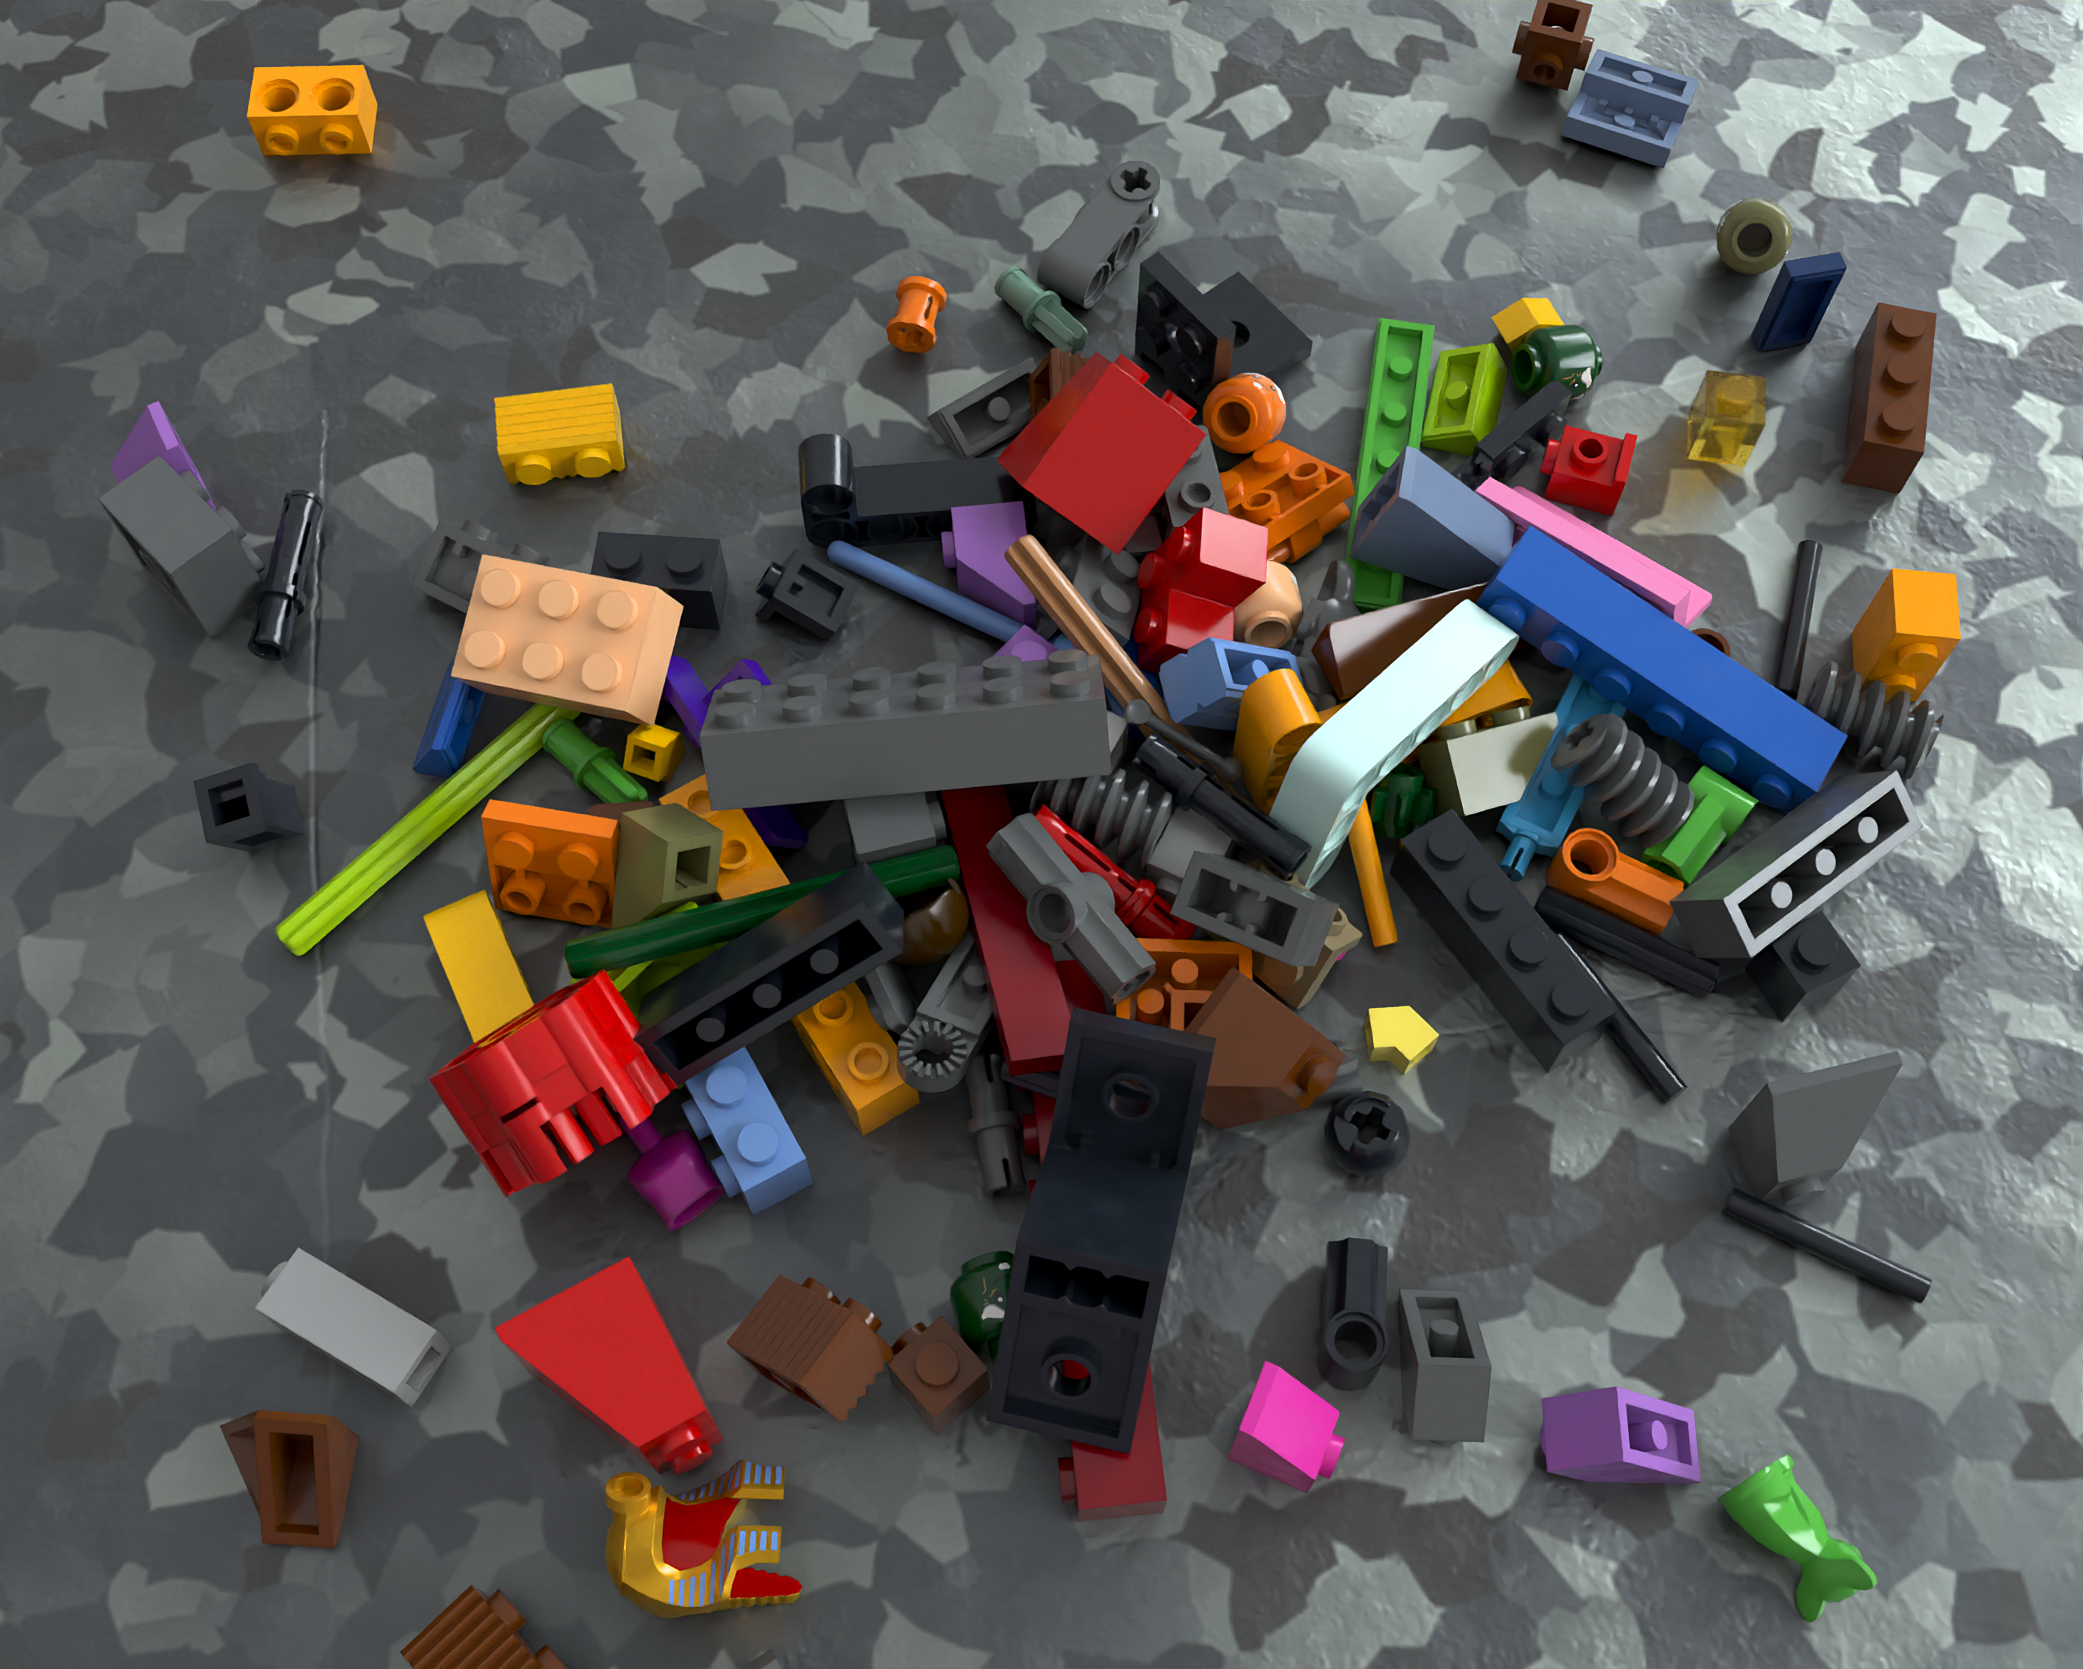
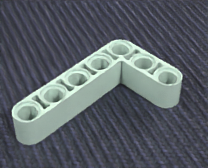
(1383, 727)

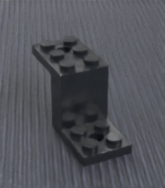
(1100, 1231)

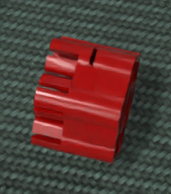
(545, 1072)

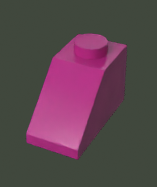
(1287, 1431)

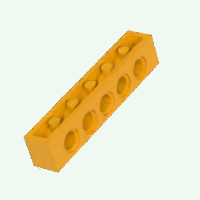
(837, 1031)

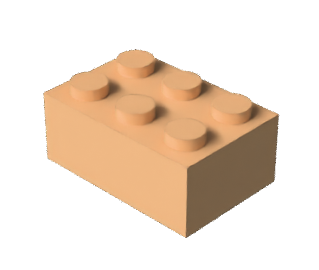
(568, 639)

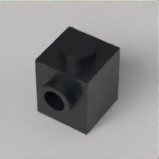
(1802, 967)

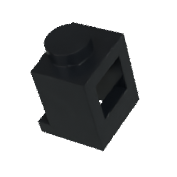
(247, 809)

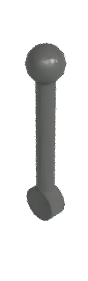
(1139, 713)

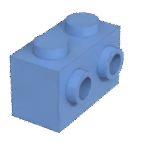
(749, 1132)

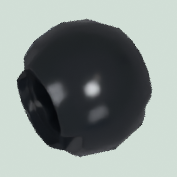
(1351, 1116)

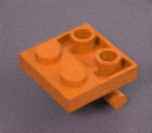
(1289, 495)
(551, 862)

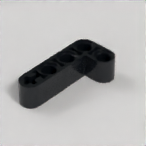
(894, 500)

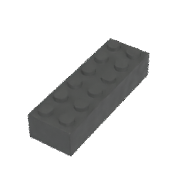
(906, 731)

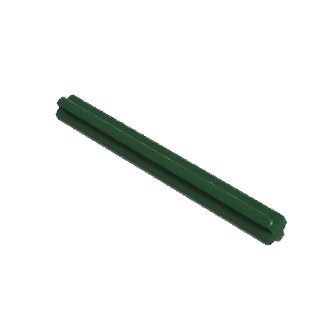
(736, 916)

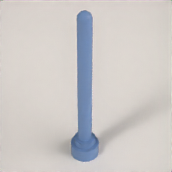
(931, 594)

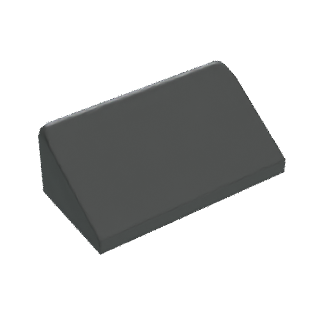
(986, 413)

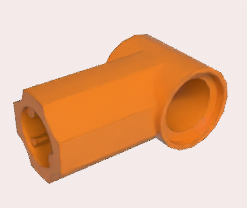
(1617, 881)

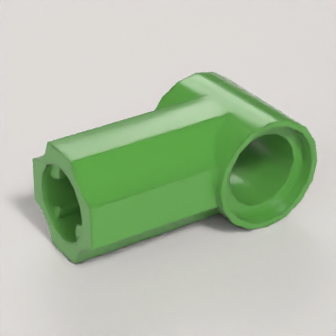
(1715, 819)

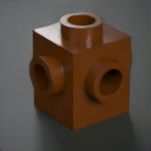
(1554, 52)

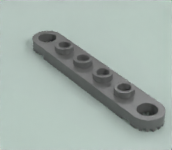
(951, 1018)

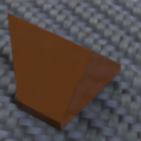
(295, 1473)

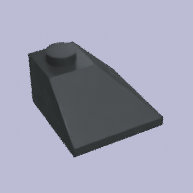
(1808, 1125)

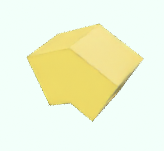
(1398, 1036)

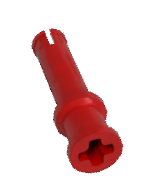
(1135, 899)

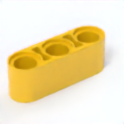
(479, 963)

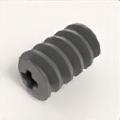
(1874, 720)
(1624, 779)
(1110, 810)

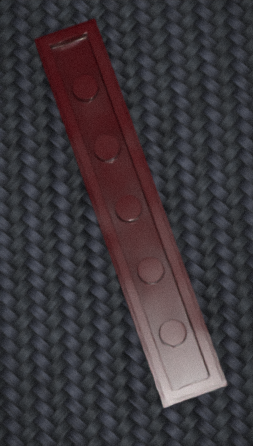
(1014, 961)

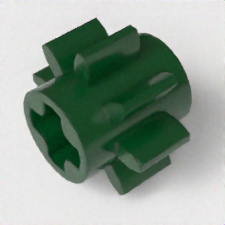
(1400, 802)

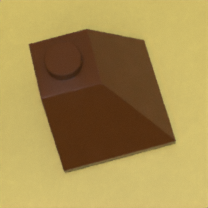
(1263, 1055)

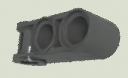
(1103, 235)

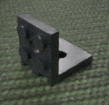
(1195, 331)

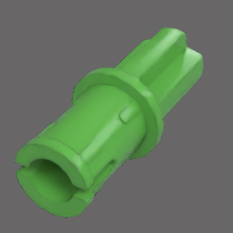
(592, 765)

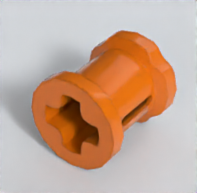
(916, 314)

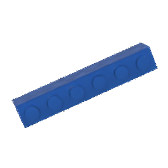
(1661, 672)

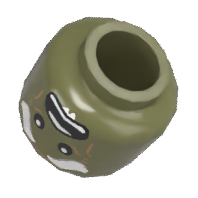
(1753, 235)

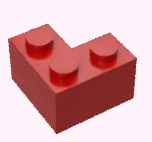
(1196, 584)

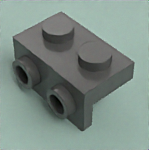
(1104, 582)

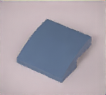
(1630, 108)

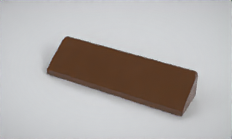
(1365, 645)

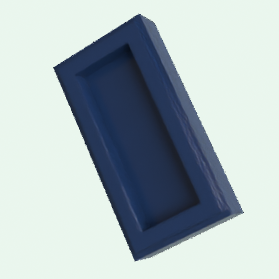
(1798, 301)

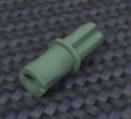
(1041, 310)

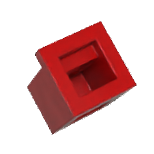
(1587, 469)

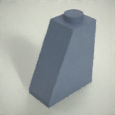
(1430, 526)

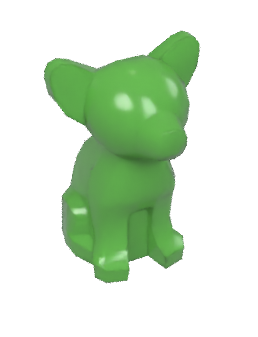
(1789, 1524)

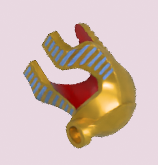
(669, 1549)

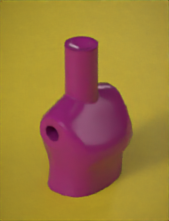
(672, 1174)

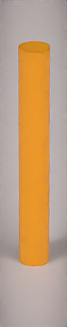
(1372, 880)

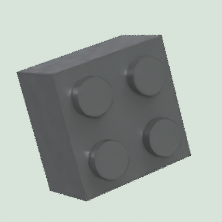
(186, 544)

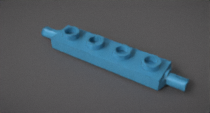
(1549, 801)

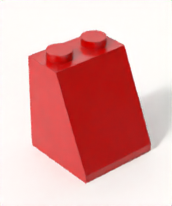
(1104, 449)
(618, 1366)

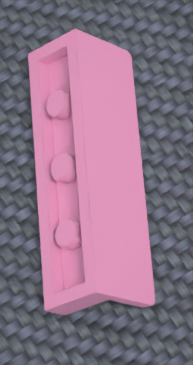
(1637, 573)

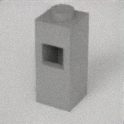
(353, 1326)

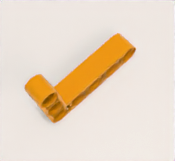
(1280, 718)

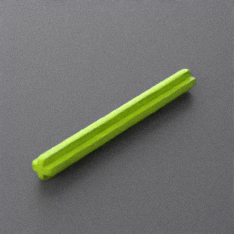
(417, 829)

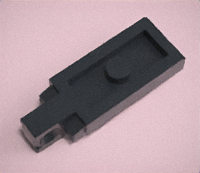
(1509, 444)

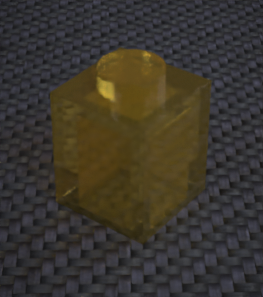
(1726, 418)

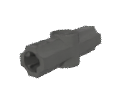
(1071, 908)

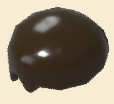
(932, 923)

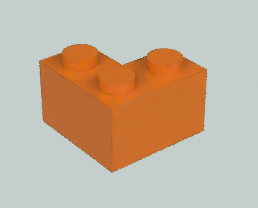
(1183, 980)

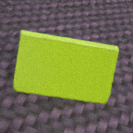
(1464, 398)

